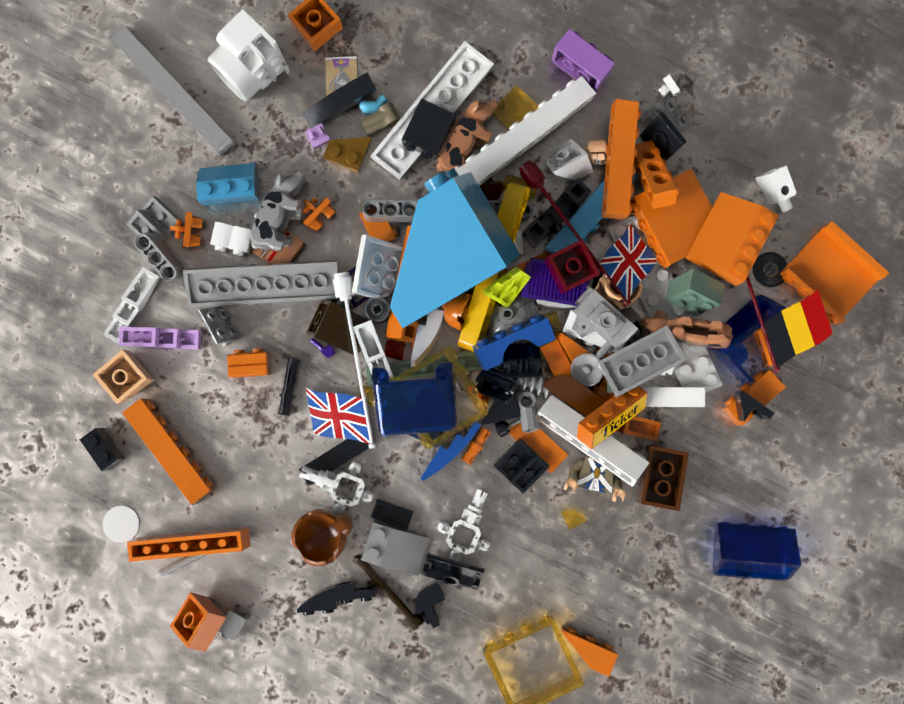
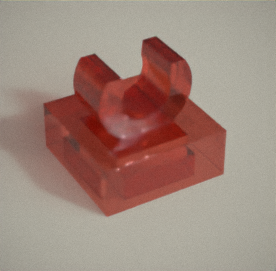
(394, 349)

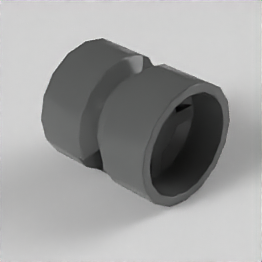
(377, 310)

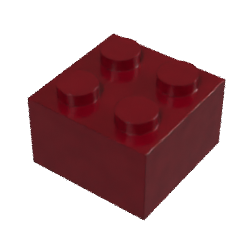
(572, 266)

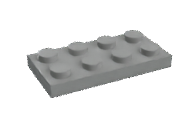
(641, 361)

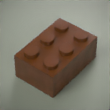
(663, 478)

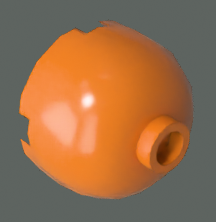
(456, 310)

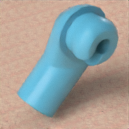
(371, 106)

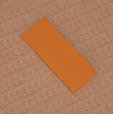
(541, 444)

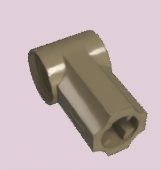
(385, 117)

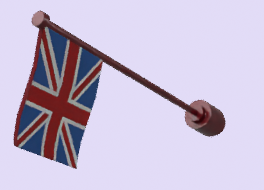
(625, 261)

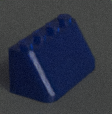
(755, 551)

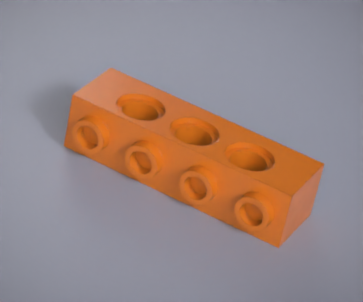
(654, 175)

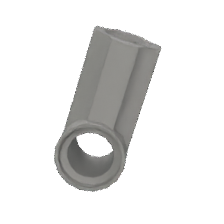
(528, 414)

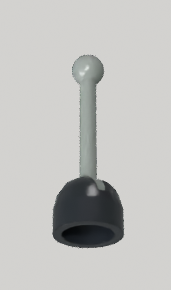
(503, 427)

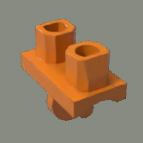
(311, 219)
(190, 222)

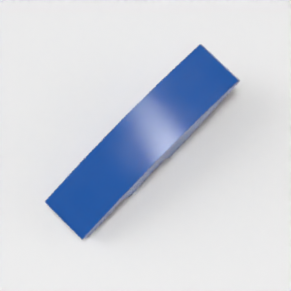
(445, 455)

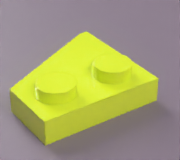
(507, 287)

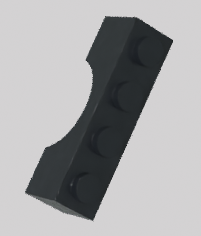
(550, 219)

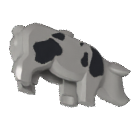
(275, 213)

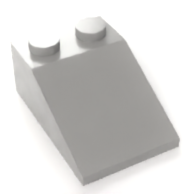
(395, 548)

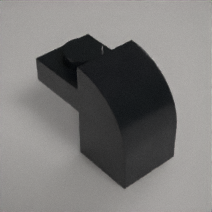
(425, 600)

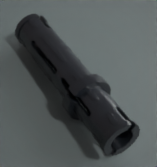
(288, 386)

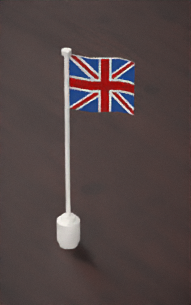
(340, 413)

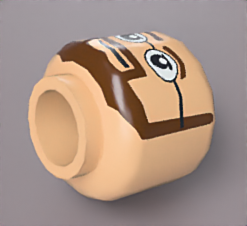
(597, 151)

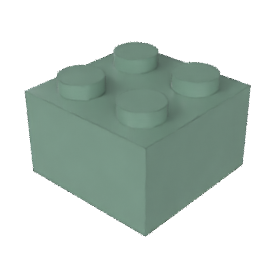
(695, 292)

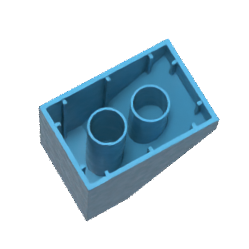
(449, 246)

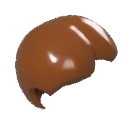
(321, 536)

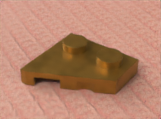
(347, 152)

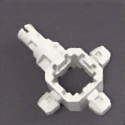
(329, 482)
(470, 518)

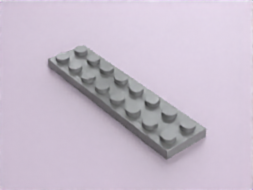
(260, 283)

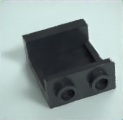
(428, 129)

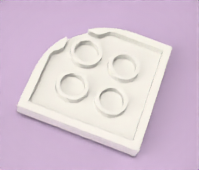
(376, 267)

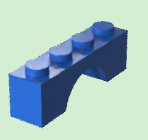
(491, 351)

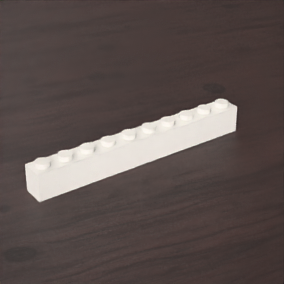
(529, 131)

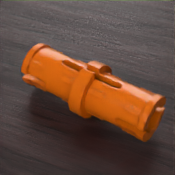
(476, 445)

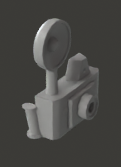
(605, 320)

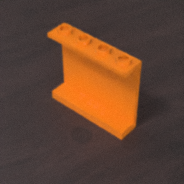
(836, 268)

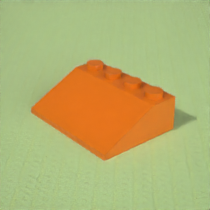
(732, 238)

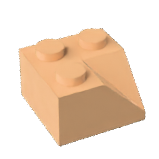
(123, 376)

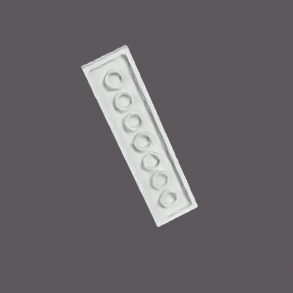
(446, 90)

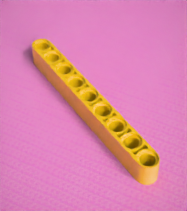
(481, 305)

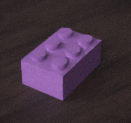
(582, 59)

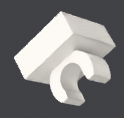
(669, 87)

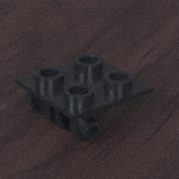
(522, 361)

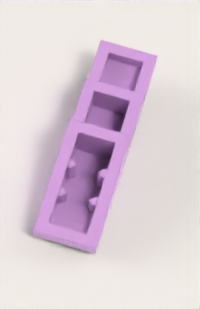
(160, 338)

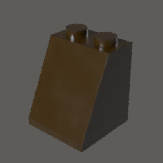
(332, 326)

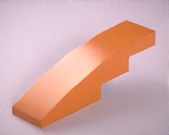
(556, 359)

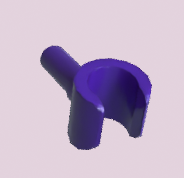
(327, 351)

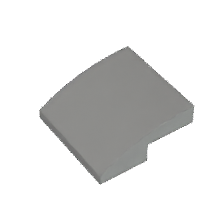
(153, 218)

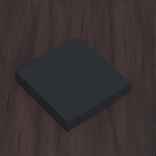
(664, 136)

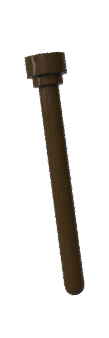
(413, 619)

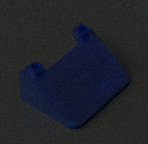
(415, 404)

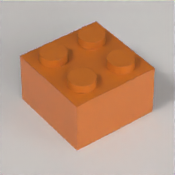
(315, 22)
(197, 622)

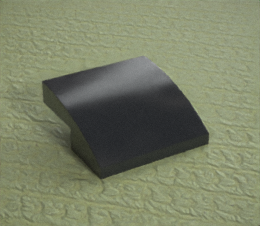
(521, 465)

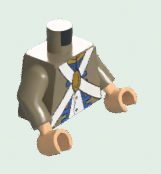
(591, 475)

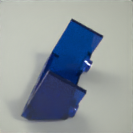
(743, 325)

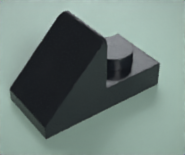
(746, 404)

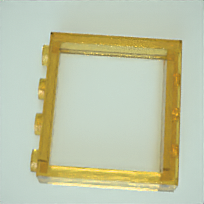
(470, 388)
(550, 693)

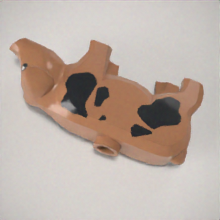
(465, 135)
(692, 330)

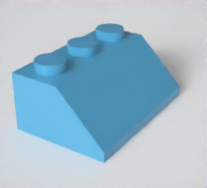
(227, 184)

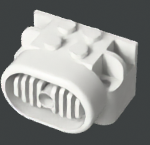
(246, 57)

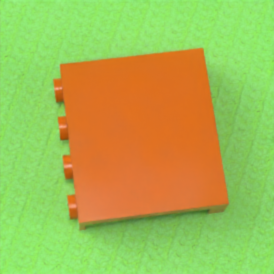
(673, 227)

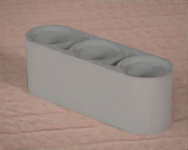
(150, 253)

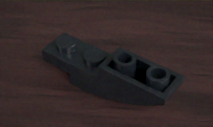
(328, 598)

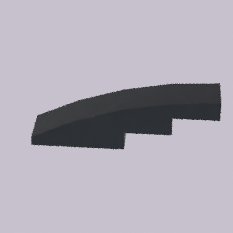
(340, 100)

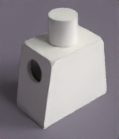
(777, 187)

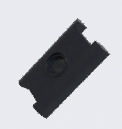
(452, 572)

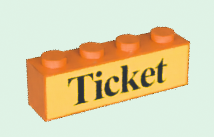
(611, 417)

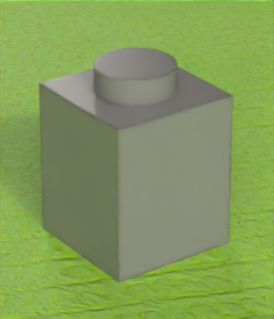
(233, 624)

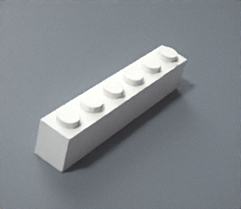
(610, 453)

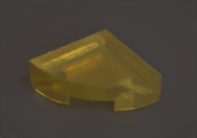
(572, 518)

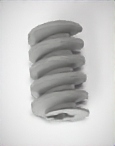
(535, 383)

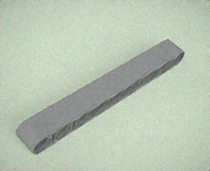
(171, 90)
(401, 216)

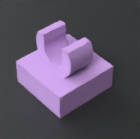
(317, 136)

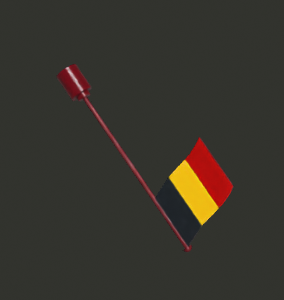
(793, 328)

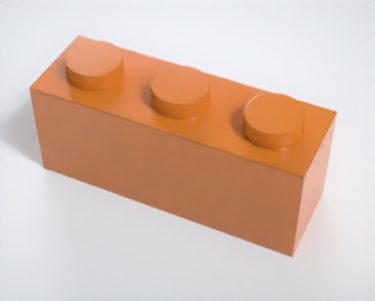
(762, 388)

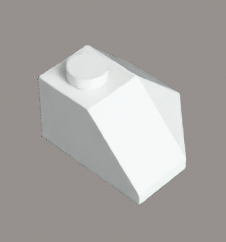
(569, 161)

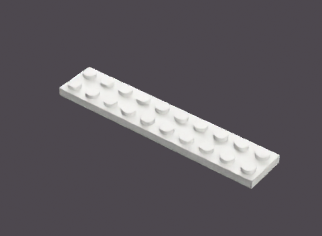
(698, 368)

